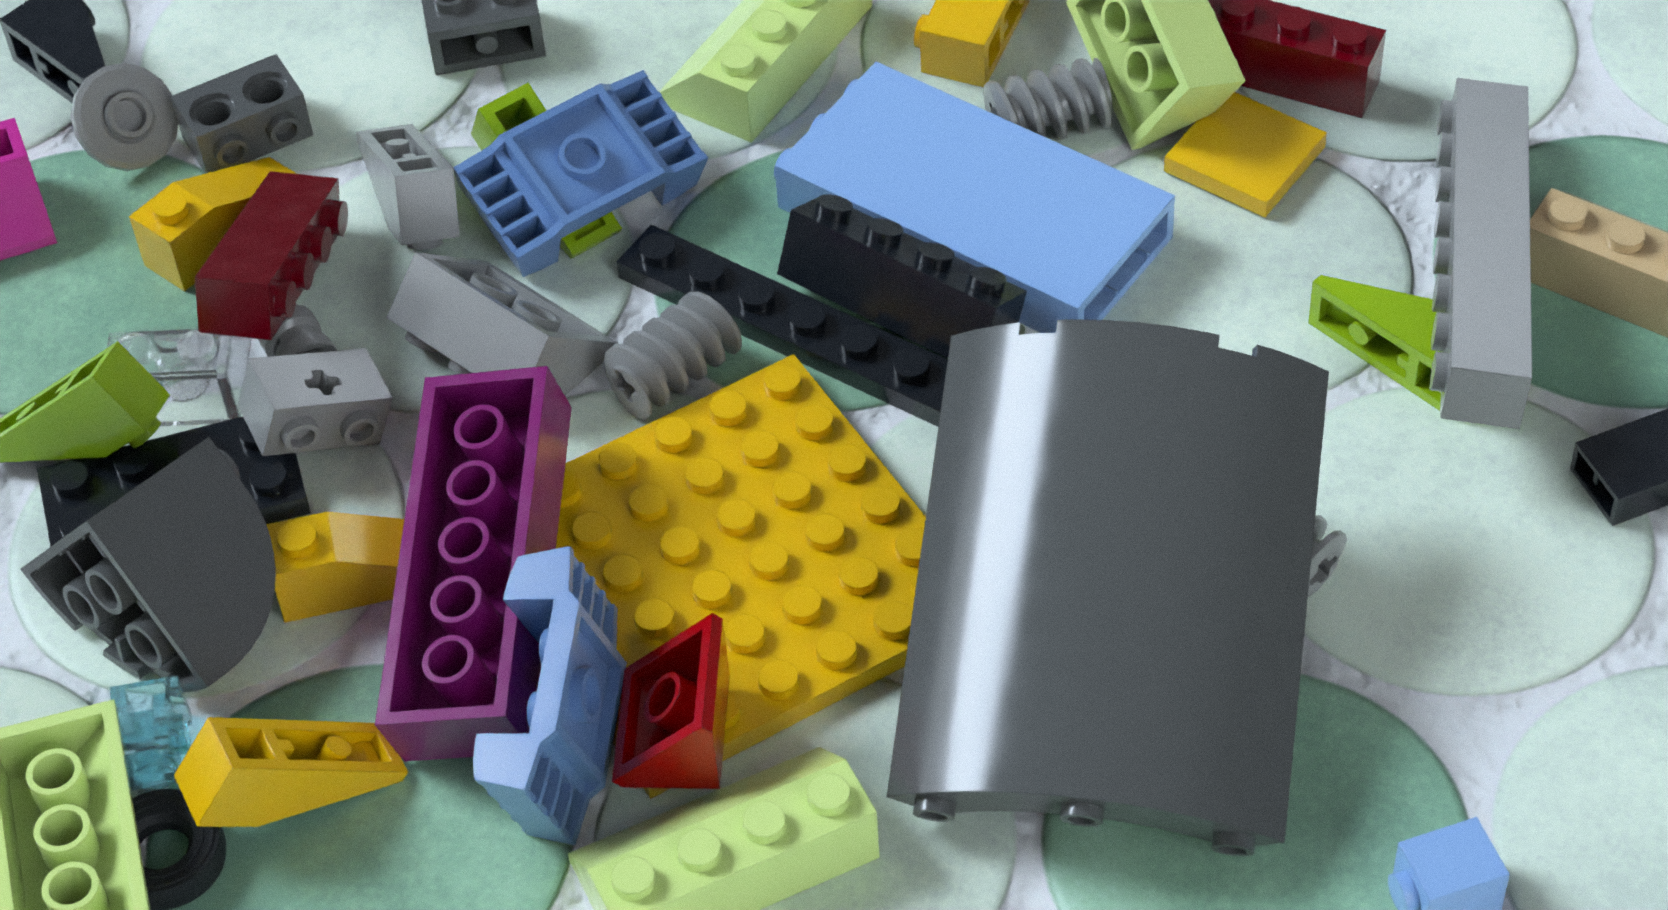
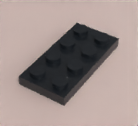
(85, 486)

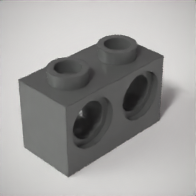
(242, 115)

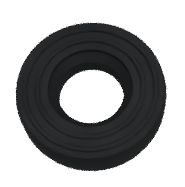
(200, 864)

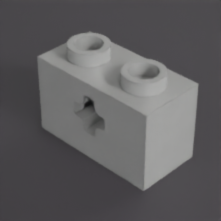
(314, 401)

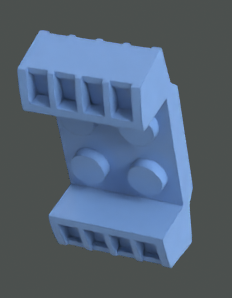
(579, 167)
(572, 717)

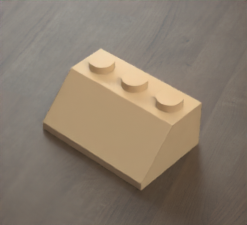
(1601, 259)

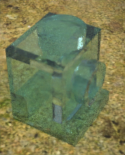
(153, 730)

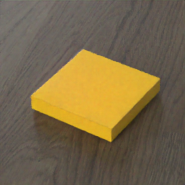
(1246, 153)

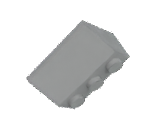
(492, 321)

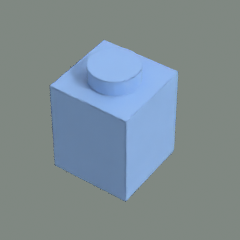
(1449, 870)

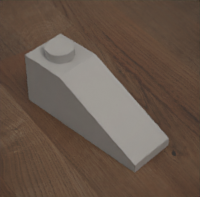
(411, 185)

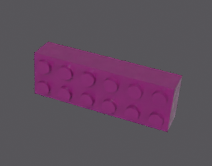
(476, 500)

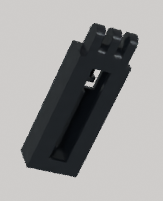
(1626, 467)

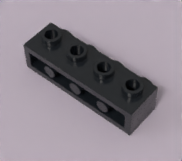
(892, 275)

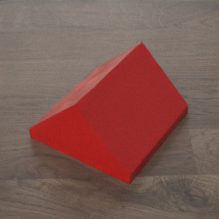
(675, 712)

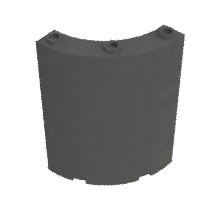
(1113, 582)

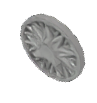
(124, 117)

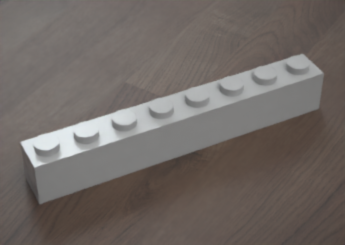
(1483, 255)

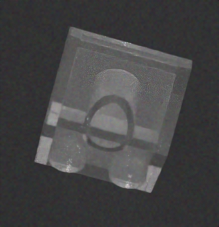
(195, 368)

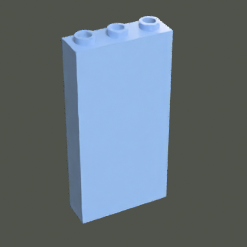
(984, 190)

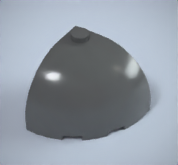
(168, 572)

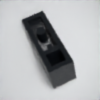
(54, 42)

